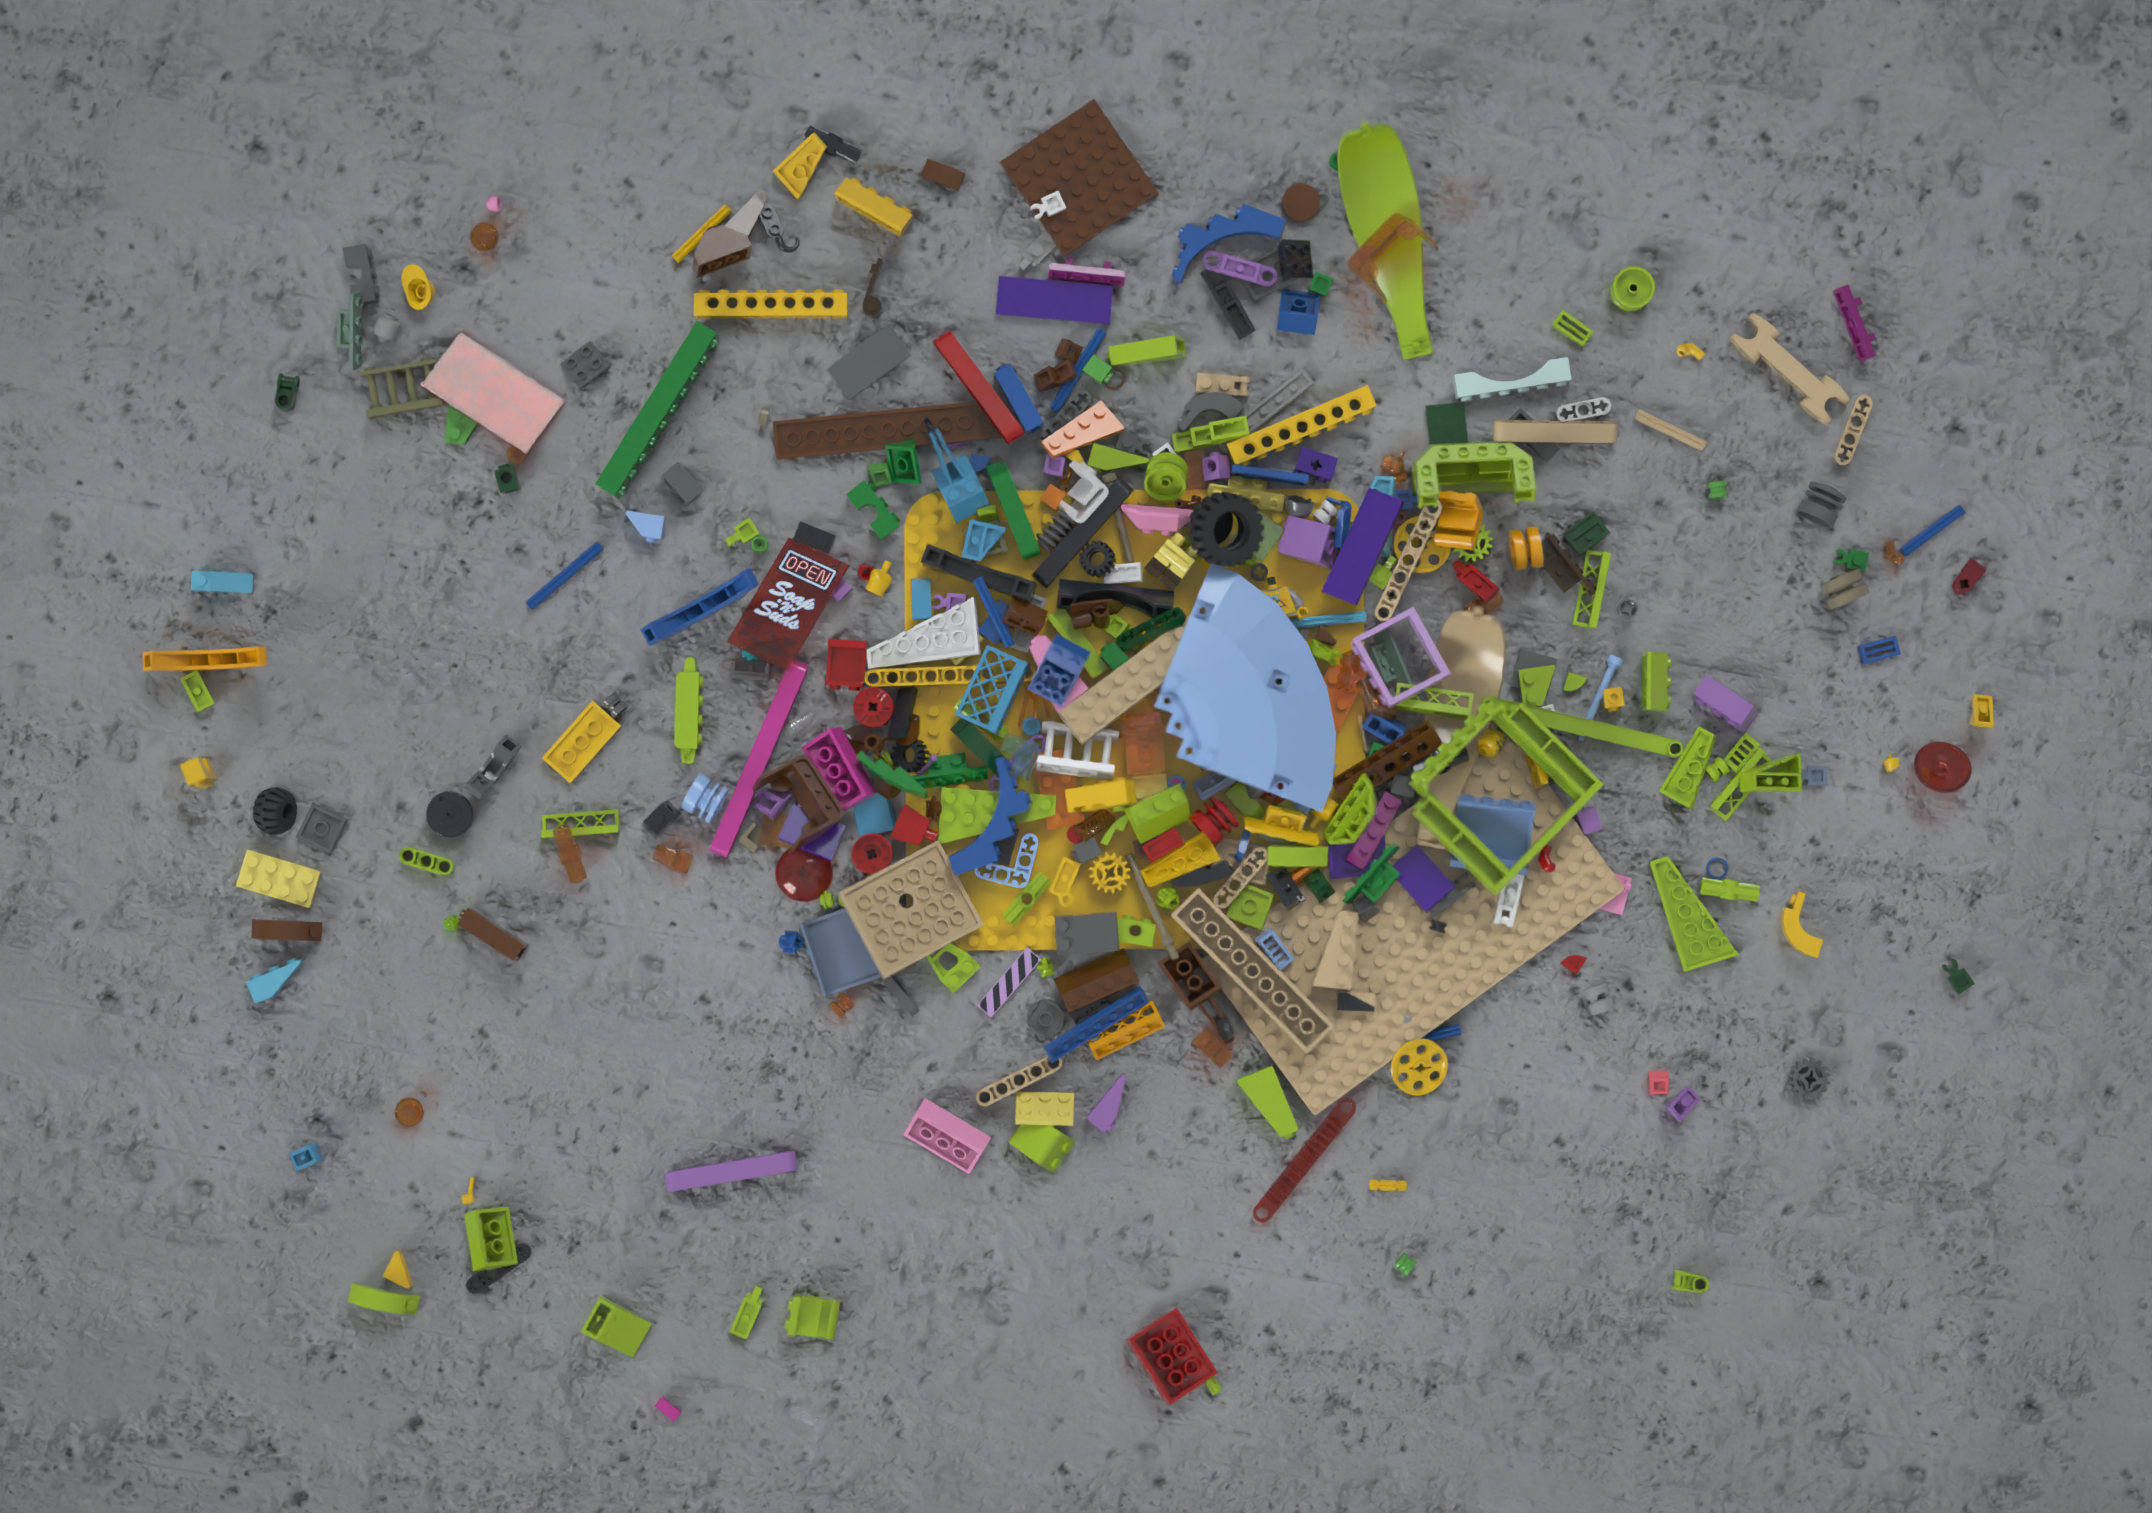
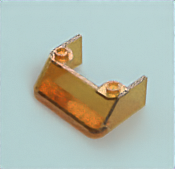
(1362, 261)

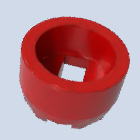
(864, 573)

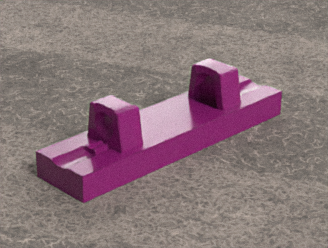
(1087, 274)
(1854, 323)

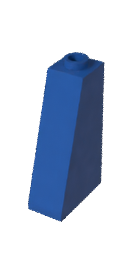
(1018, 399)

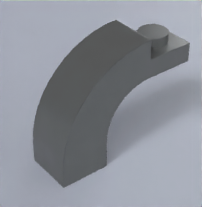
(1212, 401)
(494, 767)

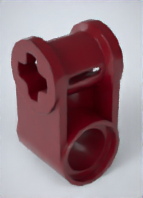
(1969, 575)

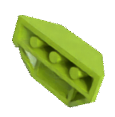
(1352, 814)

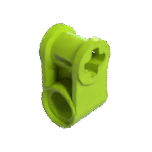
(1688, 1281)

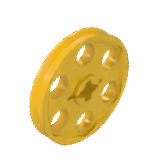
(1431, 548)
(1424, 1072)

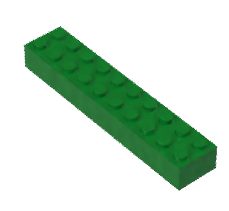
(657, 410)

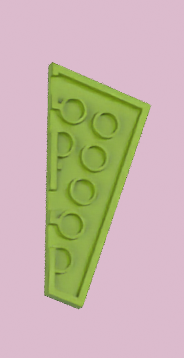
(1691, 925)

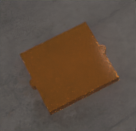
(770, 832)

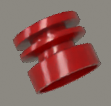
(871, 718)
(1214, 820)
(866, 844)

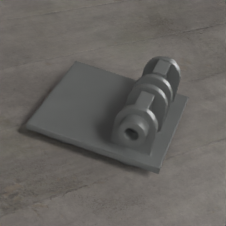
(585, 365)

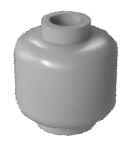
(387, 327)

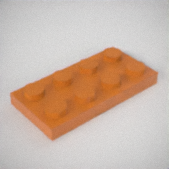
(1055, 784)

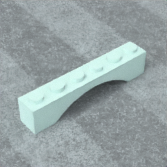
(1472, 385)

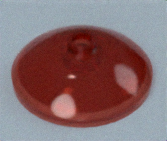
(1942, 759)
(803, 888)

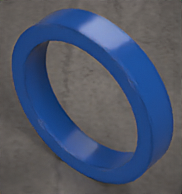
(1717, 858)

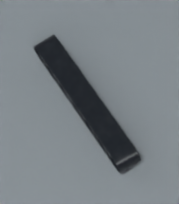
(1081, 534)

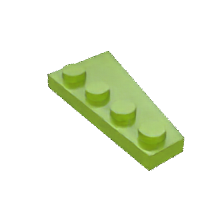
(1689, 769)

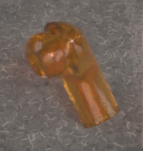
(1891, 553)

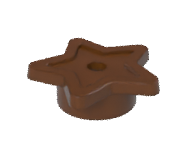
(933, 808)

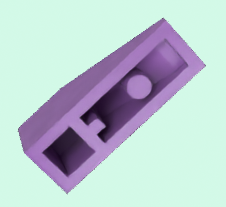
(1107, 1108)

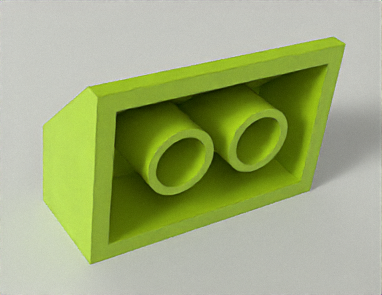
(1655, 681)
(1158, 813)
(490, 1238)

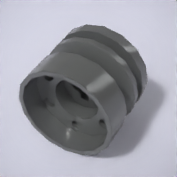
(1823, 500)

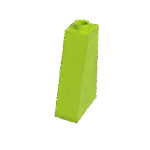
(1147, 351)
(1268, 1097)

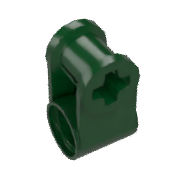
(288, 388)

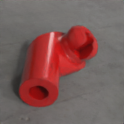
(1544, 859)

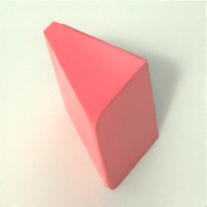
(1658, 1082)

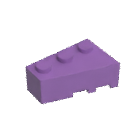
(1725, 704)

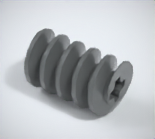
(1054, 530)

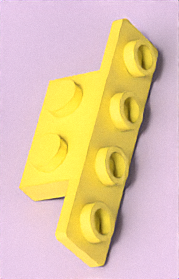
(1252, 489)

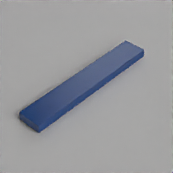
(1096, 1024)

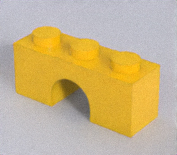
(199, 773)

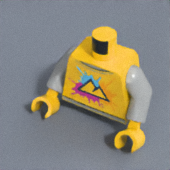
(1285, 598)

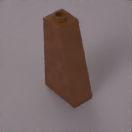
(492, 934)

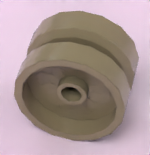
(1844, 588)

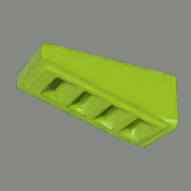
(1732, 766)

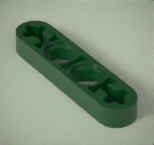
(1170, 620)

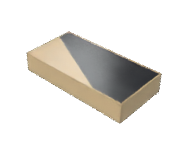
(1355, 1002)

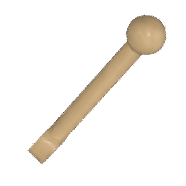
(1365, 749)

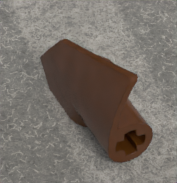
(1094, 612)

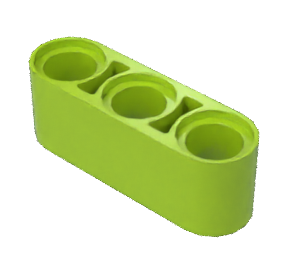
(417, 861)

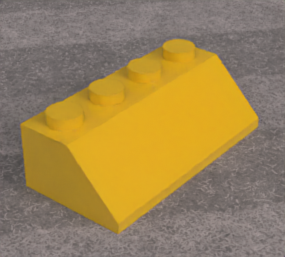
(873, 206)

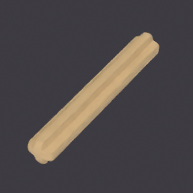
(1670, 430)

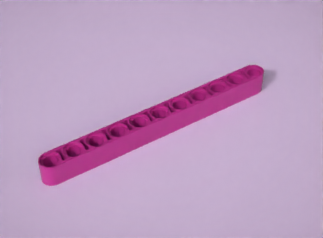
(758, 758)

